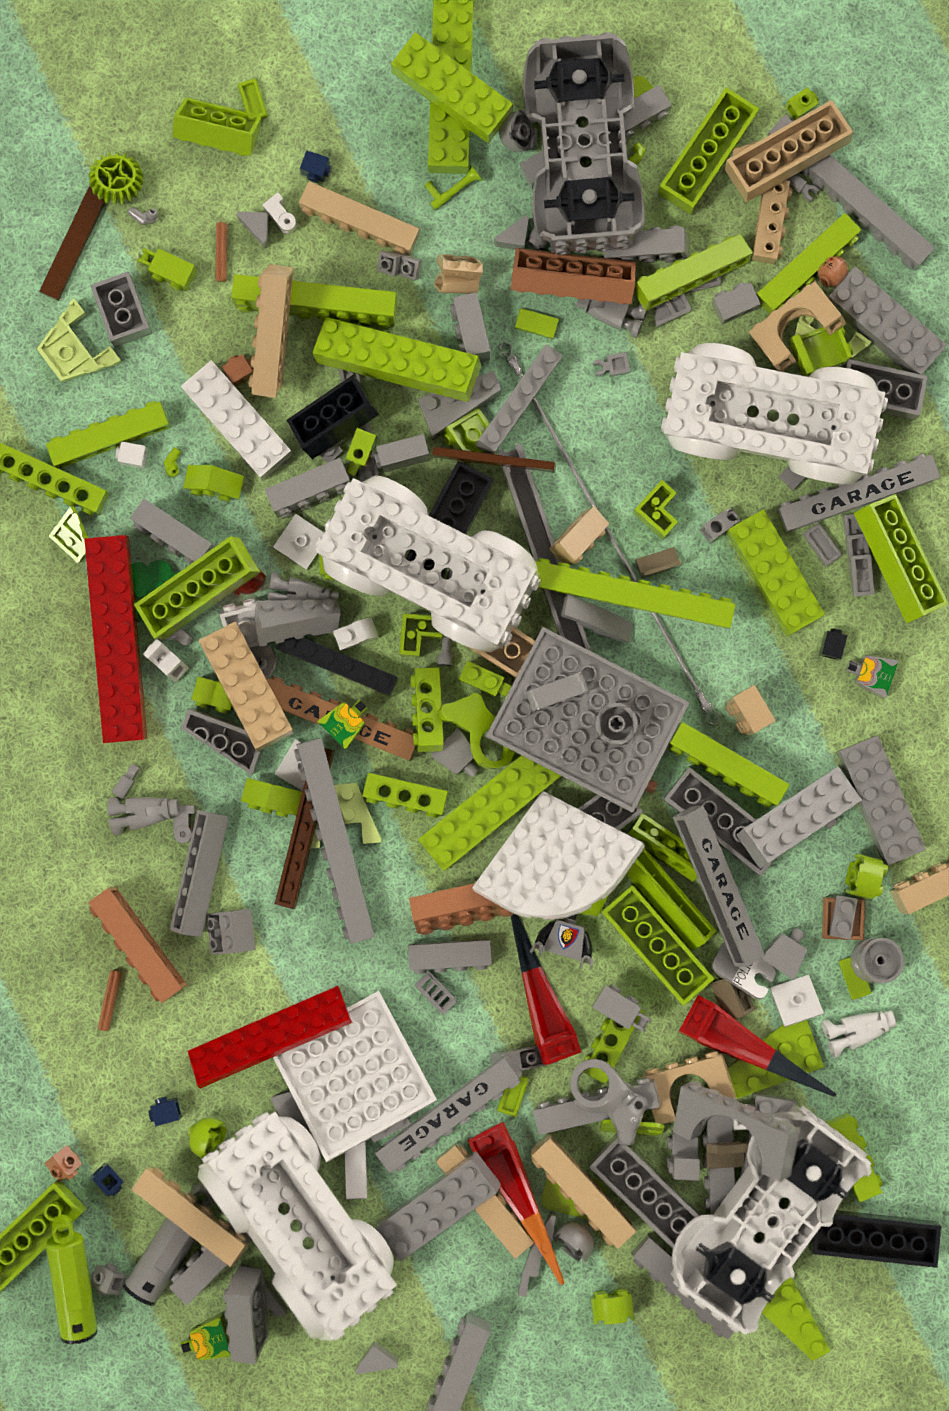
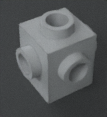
(108, 1279)

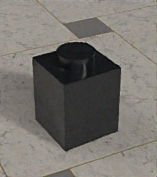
(833, 644)

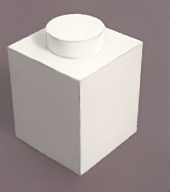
(132, 455)

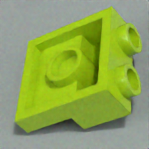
(466, 432)

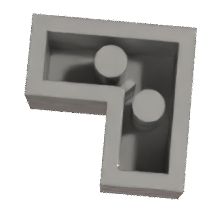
(683, 1160)

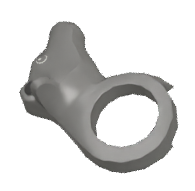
(620, 1102)

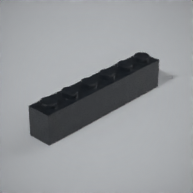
(339, 664)

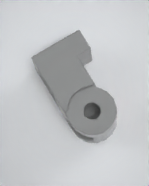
(719, 525)
(182, 823)

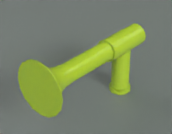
(442, 198)

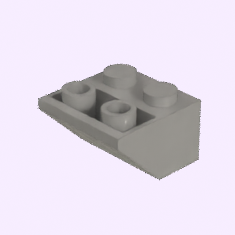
(230, 931)

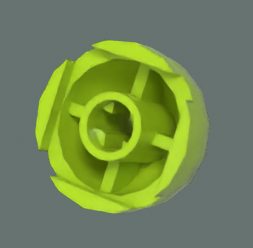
(206, 1136)

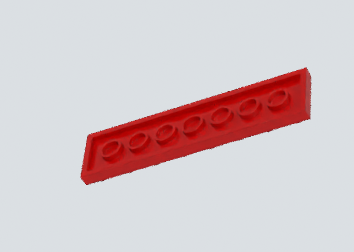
(269, 1037)

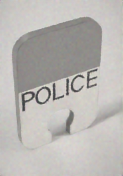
(742, 976)

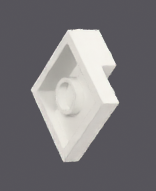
(244, 618)

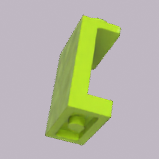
(820, 350)

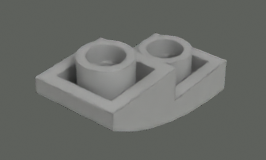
(399, 264)

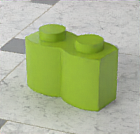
(211, 693)

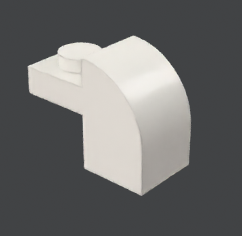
(356, 633)
(166, 660)

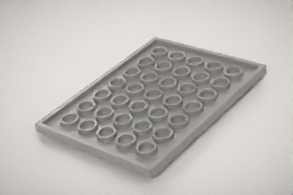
(564, 733)

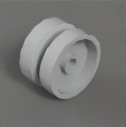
(877, 960)

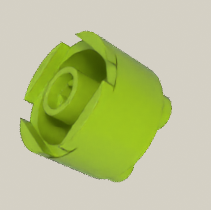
(865, 876)
(612, 1307)

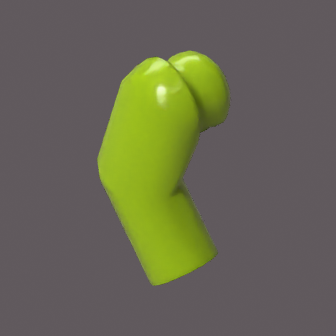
(639, 151)
(170, 462)

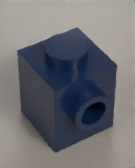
(315, 167)
(165, 1111)

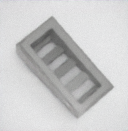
(451, 1001)

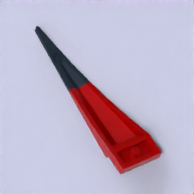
(549, 1022)
(719, 1031)

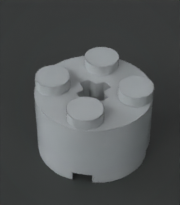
(624, 716)

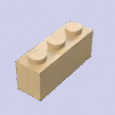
(580, 536)

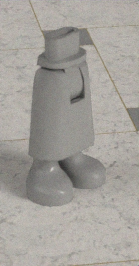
(615, 314)
(298, 590)
(143, 812)

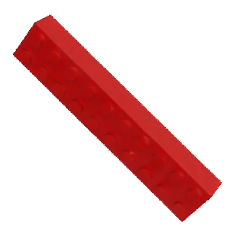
(115, 638)

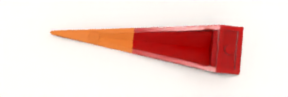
(505, 1163)

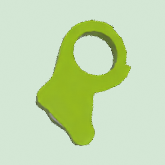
(475, 718)

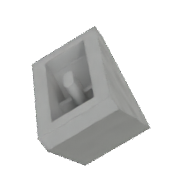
(257, 224)
(514, 236)
(376, 1359)

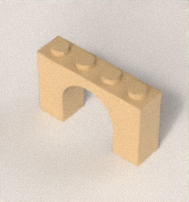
(808, 302)
(710, 1068)

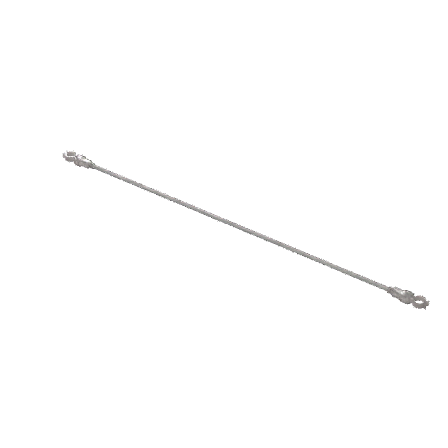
(704, 704)

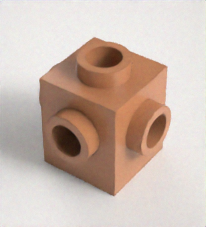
(63, 1164)

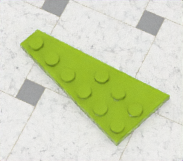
(793, 1043)
(794, 1320)

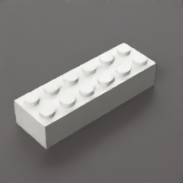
(236, 420)

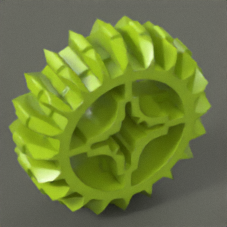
(112, 172)

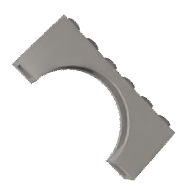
(774, 1137)

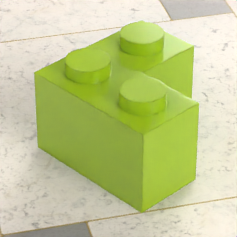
(213, 481)
(652, 510)
(412, 631)
(271, 798)

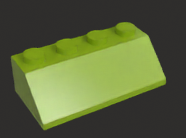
(216, 126)

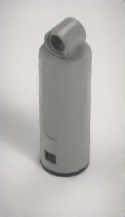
(162, 1257)

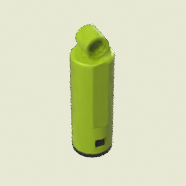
(71, 1283)

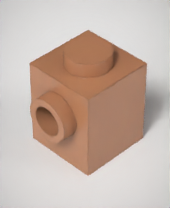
(238, 369)

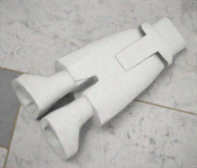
(857, 1030)

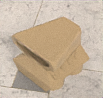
(458, 274)

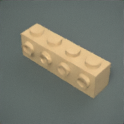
(770, 222)

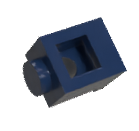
(99, 1176)

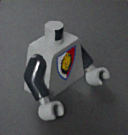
(565, 940)

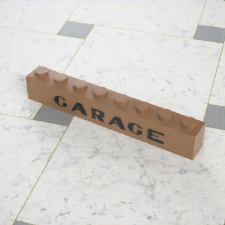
(314, 708)

